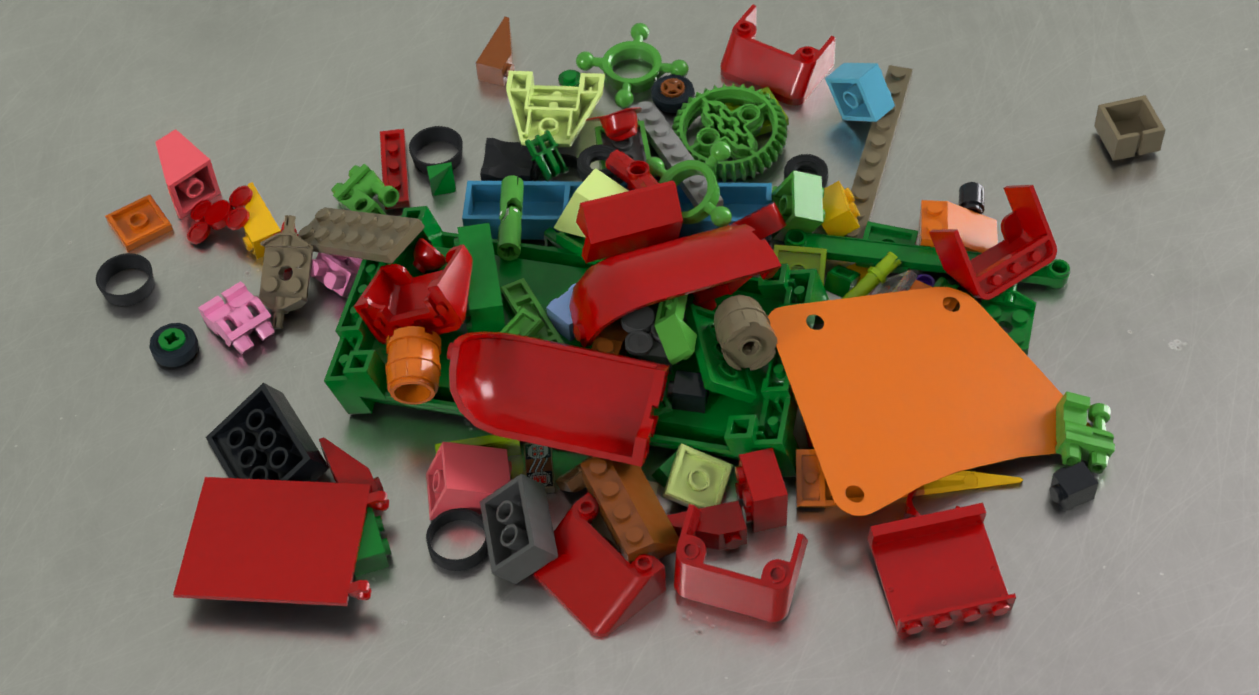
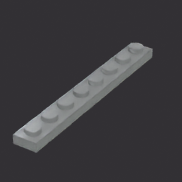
(671, 150)

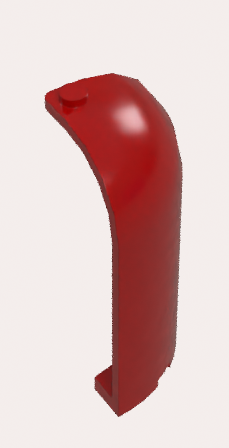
(666, 272)
(557, 394)

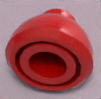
(427, 257)

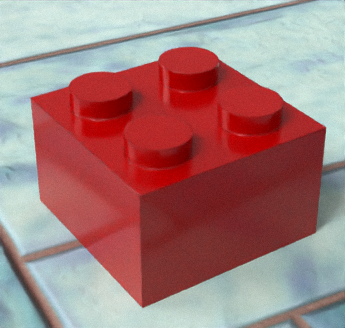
(761, 490)

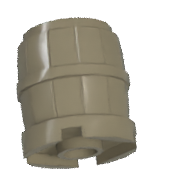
(744, 333)

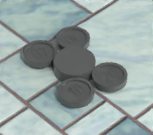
(638, 326)

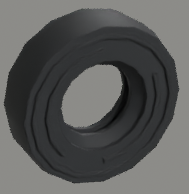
(592, 154)
(809, 162)

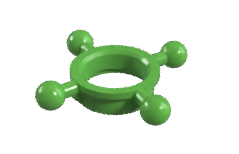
(631, 50)
(720, 152)

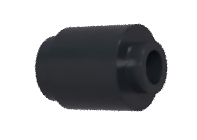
(972, 197)

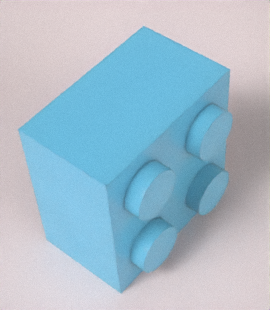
(860, 91)

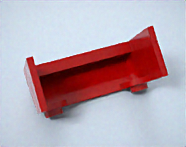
(761, 65)
(1025, 248)
(754, 597)

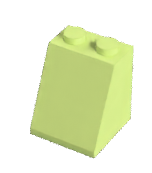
(594, 187)

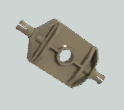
(284, 252)

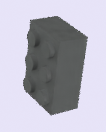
(518, 529)

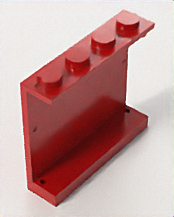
(939, 569)

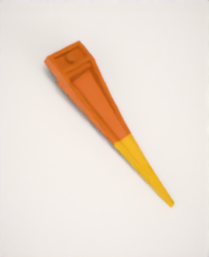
(814, 491)

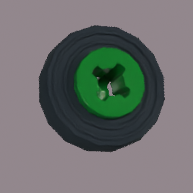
(173, 344)

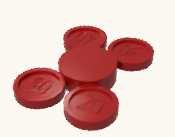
(220, 214)

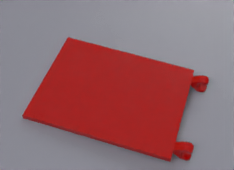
(277, 541)

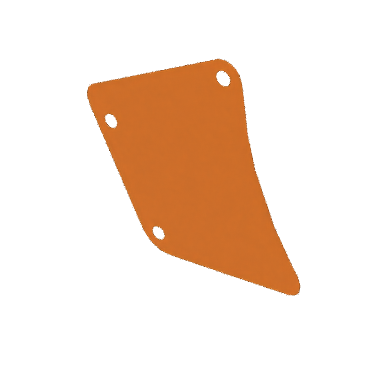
(910, 391)

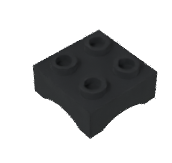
(505, 160)

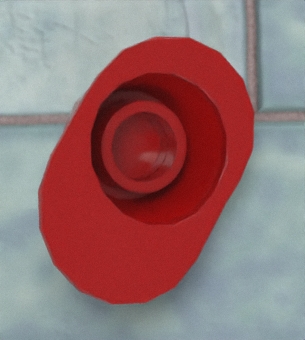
(620, 124)

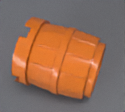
(413, 365)

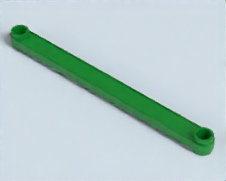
(912, 256)

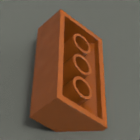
(629, 508)

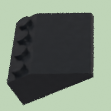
(266, 441)

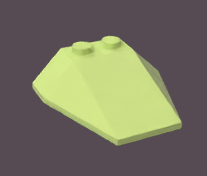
(552, 108)

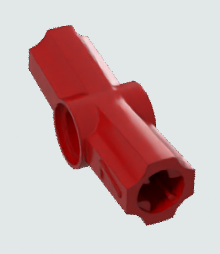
(632, 172)

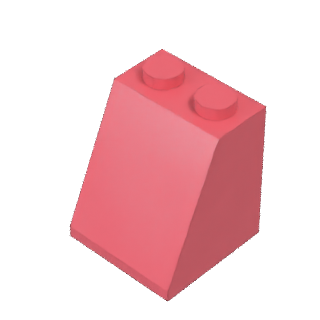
(186, 172)
(465, 476)

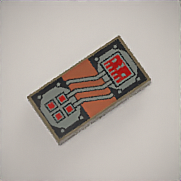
(540, 465)

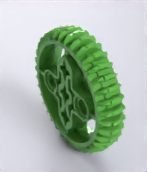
(729, 127)

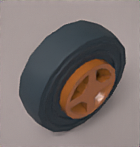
(671, 92)

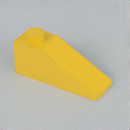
(260, 224)

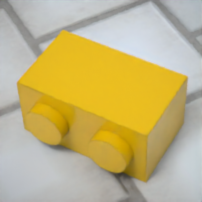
(839, 210)

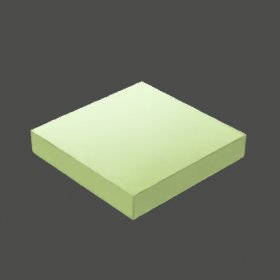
(697, 478)

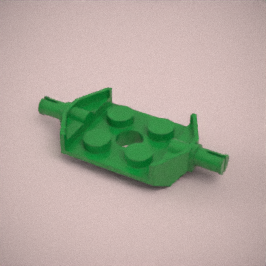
(1013, 312)

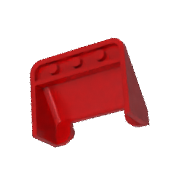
(594, 577)

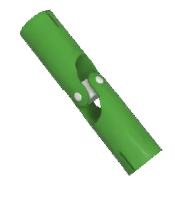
(510, 215)

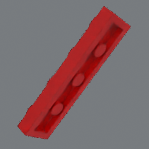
(395, 165)

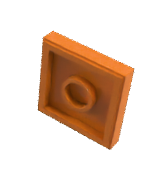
(139, 223)

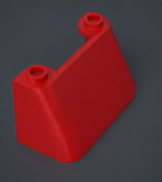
(426, 301)

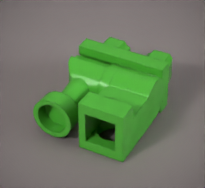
(359, 190)
(1079, 441)

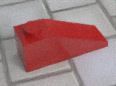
(346, 468)
(718, 527)

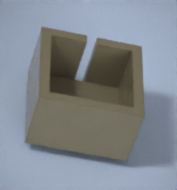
(1129, 127)

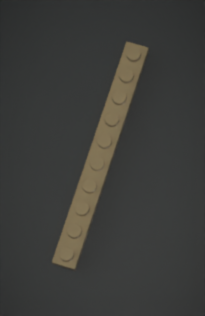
(878, 148)

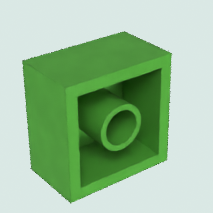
(799, 203)

